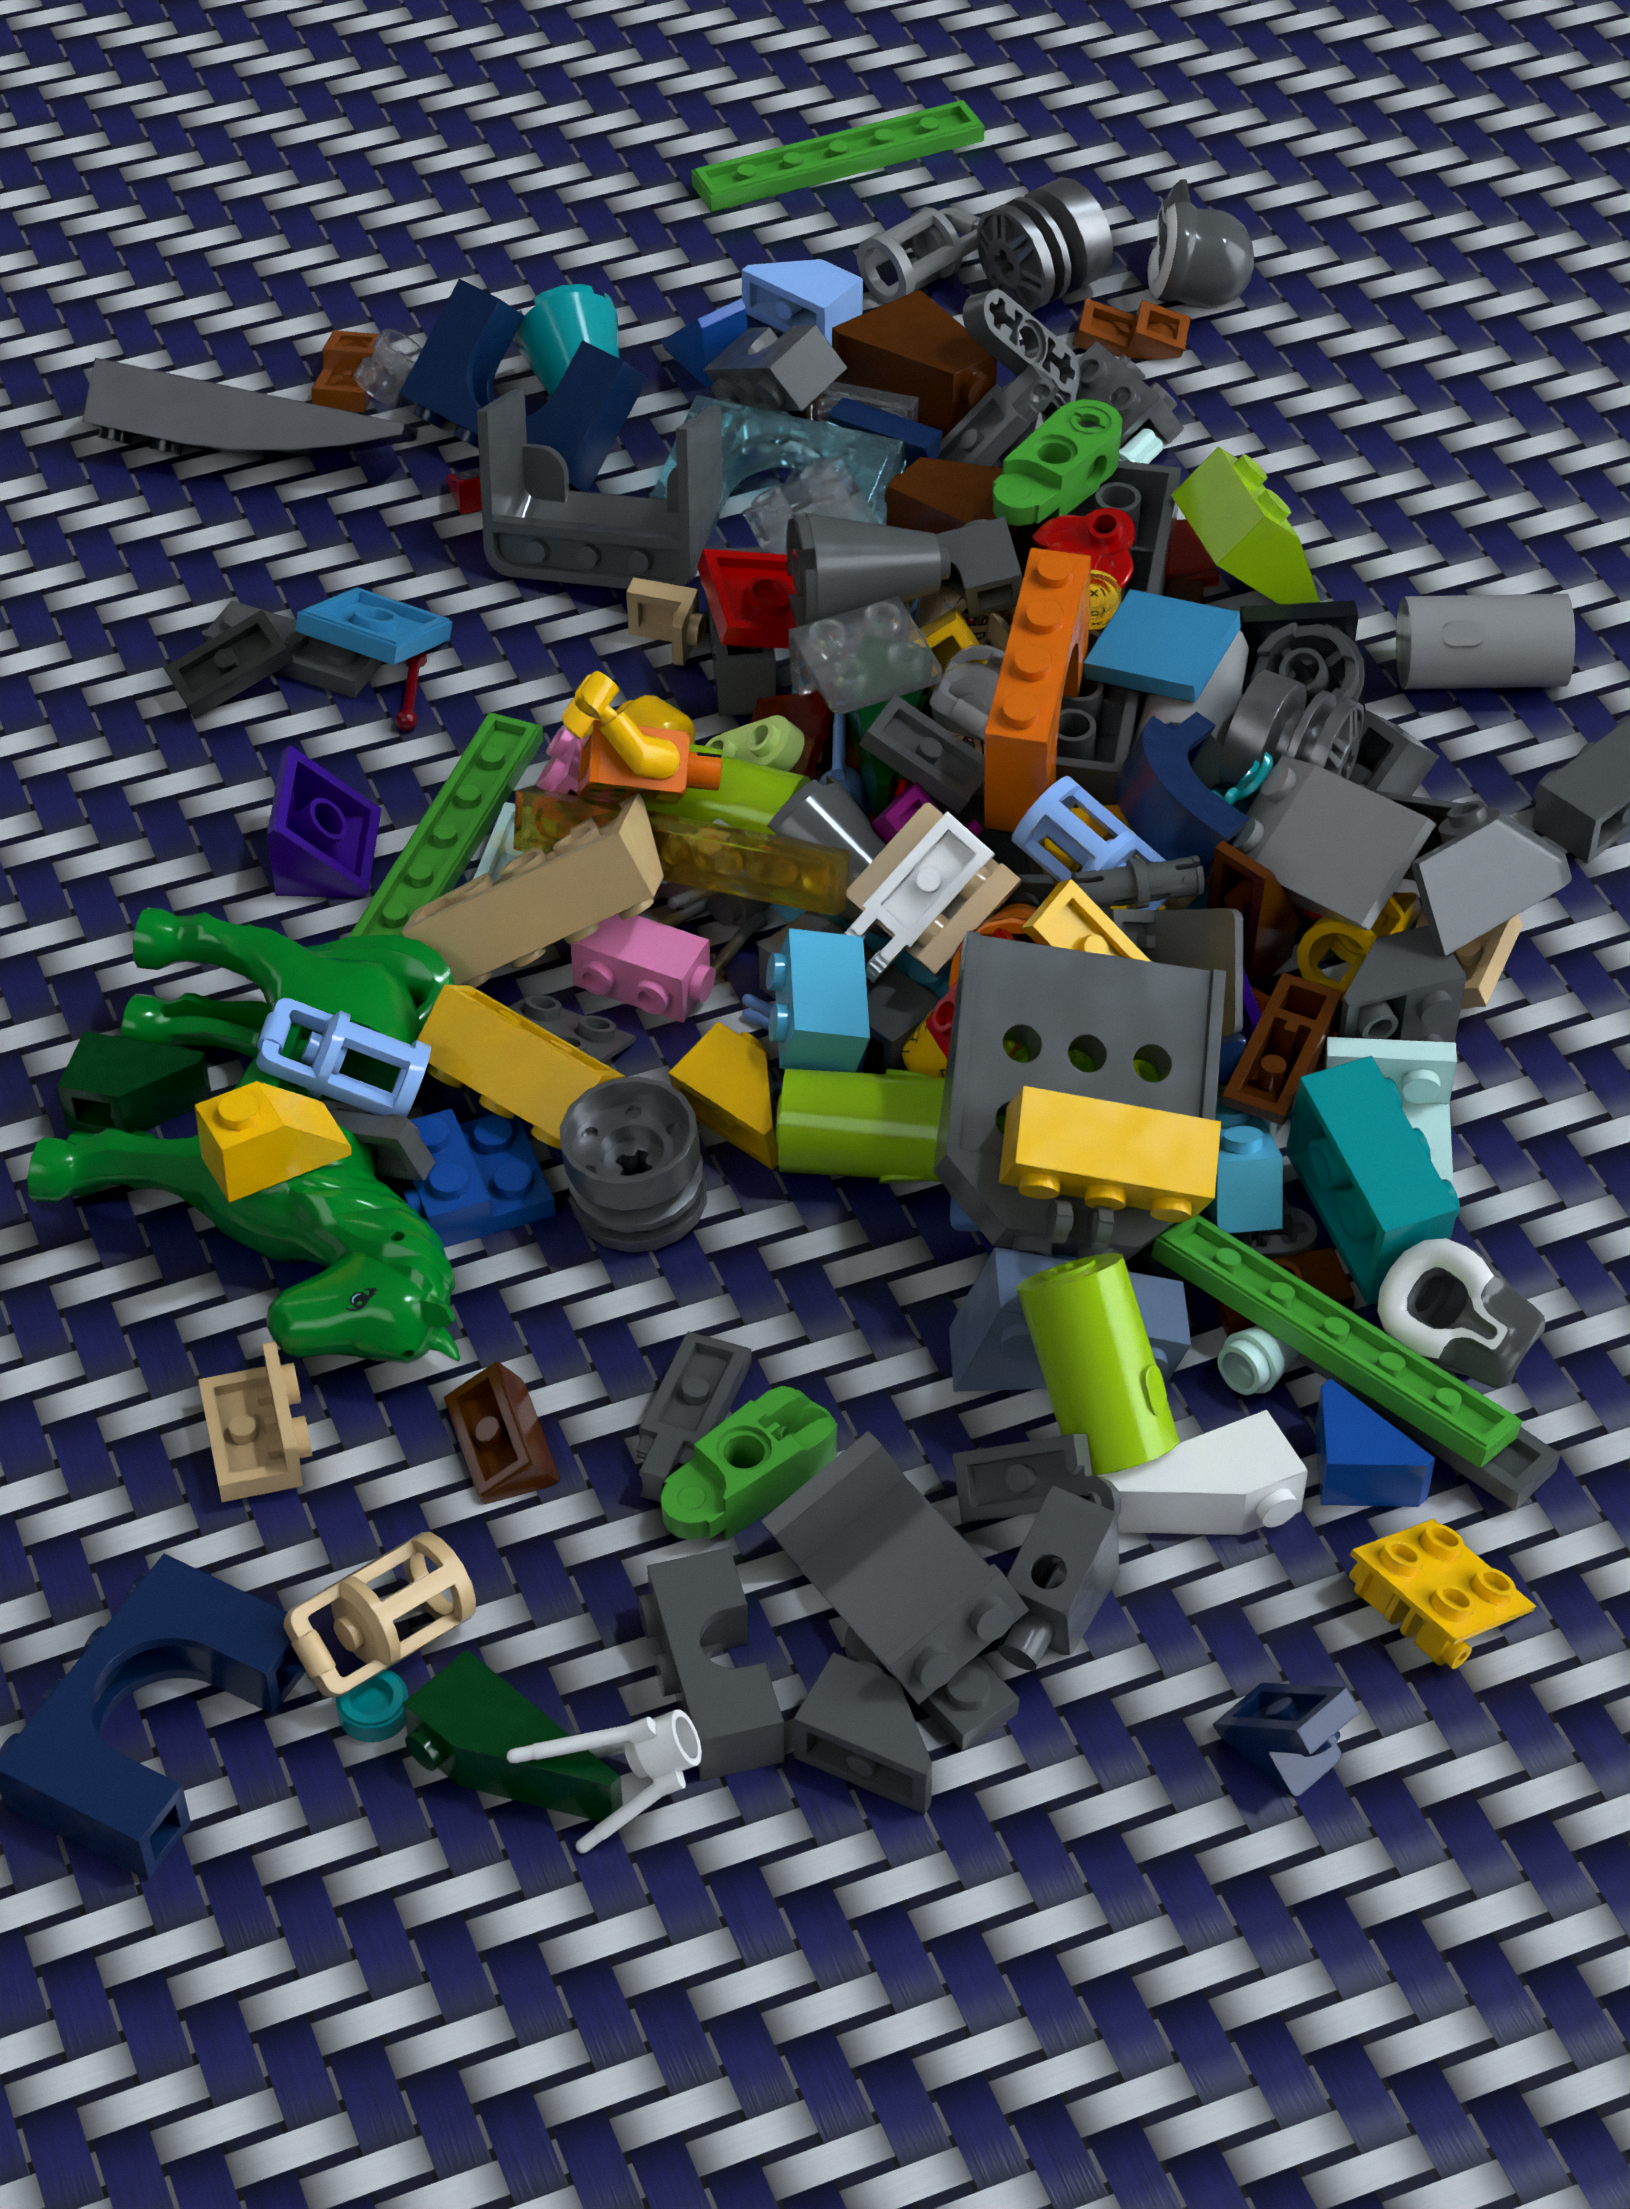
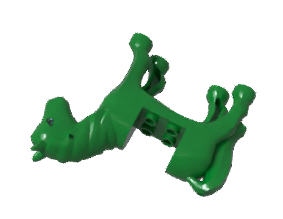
(384, 1262)

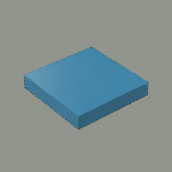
(374, 625)
(1162, 645)

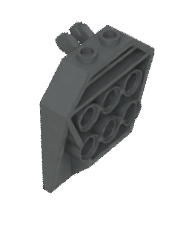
(1053, 1005)

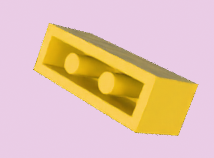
(508, 1060)
(1109, 1154)

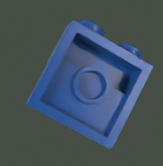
(480, 1180)

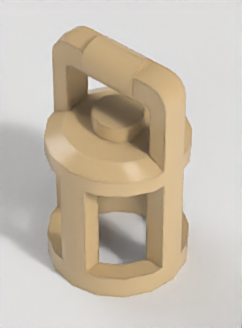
(366, 1622)

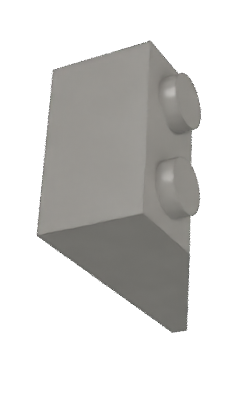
(1331, 841)

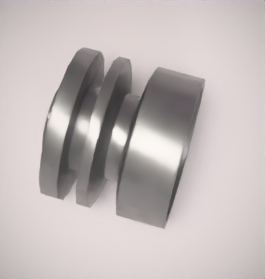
(1045, 243)
(1275, 722)
(634, 1164)

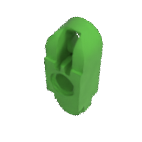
(1059, 463)
(749, 1465)

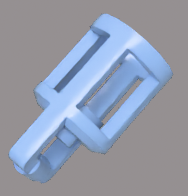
(1053, 819)
(327, 1052)

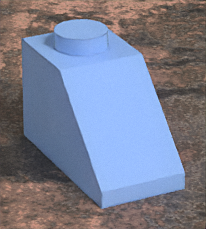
(802, 294)

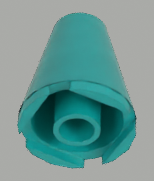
(559, 324)

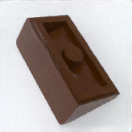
(501, 1435)

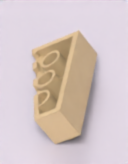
(544, 897)

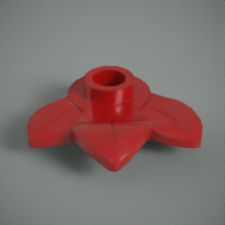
(1083, 536)

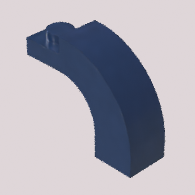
(1167, 799)

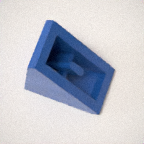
(706, 338)
(1365, 1456)

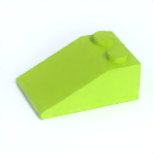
(1246, 527)

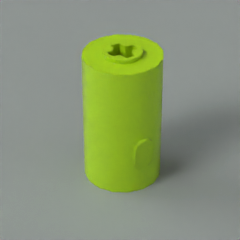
(745, 798)
(859, 1124)
(1099, 1361)

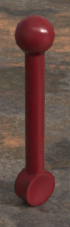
(406, 718)

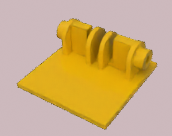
(1436, 1589)

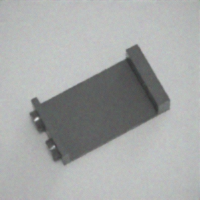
(894, 1568)

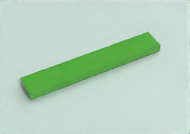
(837, 155)
(453, 823)
(1338, 1340)

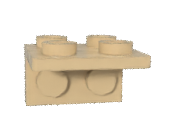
(972, 907)

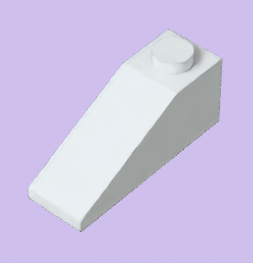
(1215, 1483)

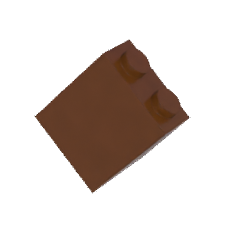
(918, 353)
(946, 496)

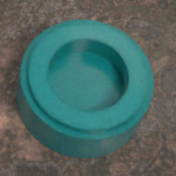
(374, 1708)

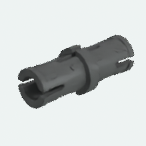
(1142, 882)

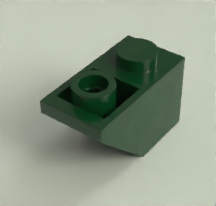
(130, 1084)

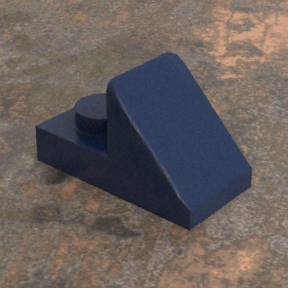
(1289, 1731)

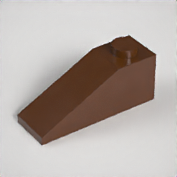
(1266, 911)
(1283, 1048)

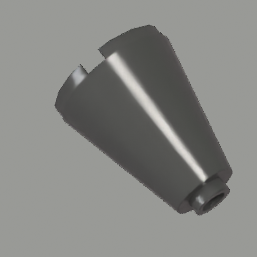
(858, 563)
(832, 819)

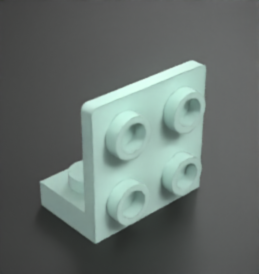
(1423, 1077)

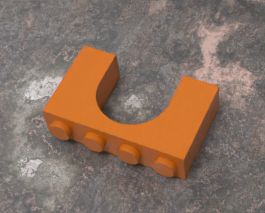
(1037, 669)

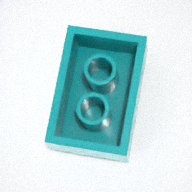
(1367, 1170)

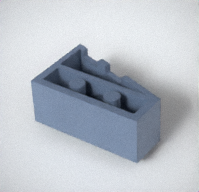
(992, 1338)

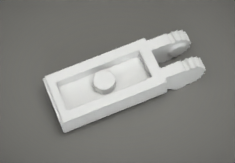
(921, 889)

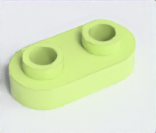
(766, 742)

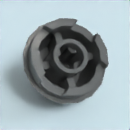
(1315, 657)

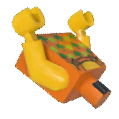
(630, 758)

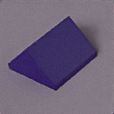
(319, 832)

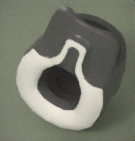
(1198, 254)
(1458, 1312)

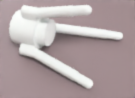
(653, 1749)

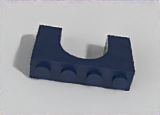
(459, 370)
(168, 1628)

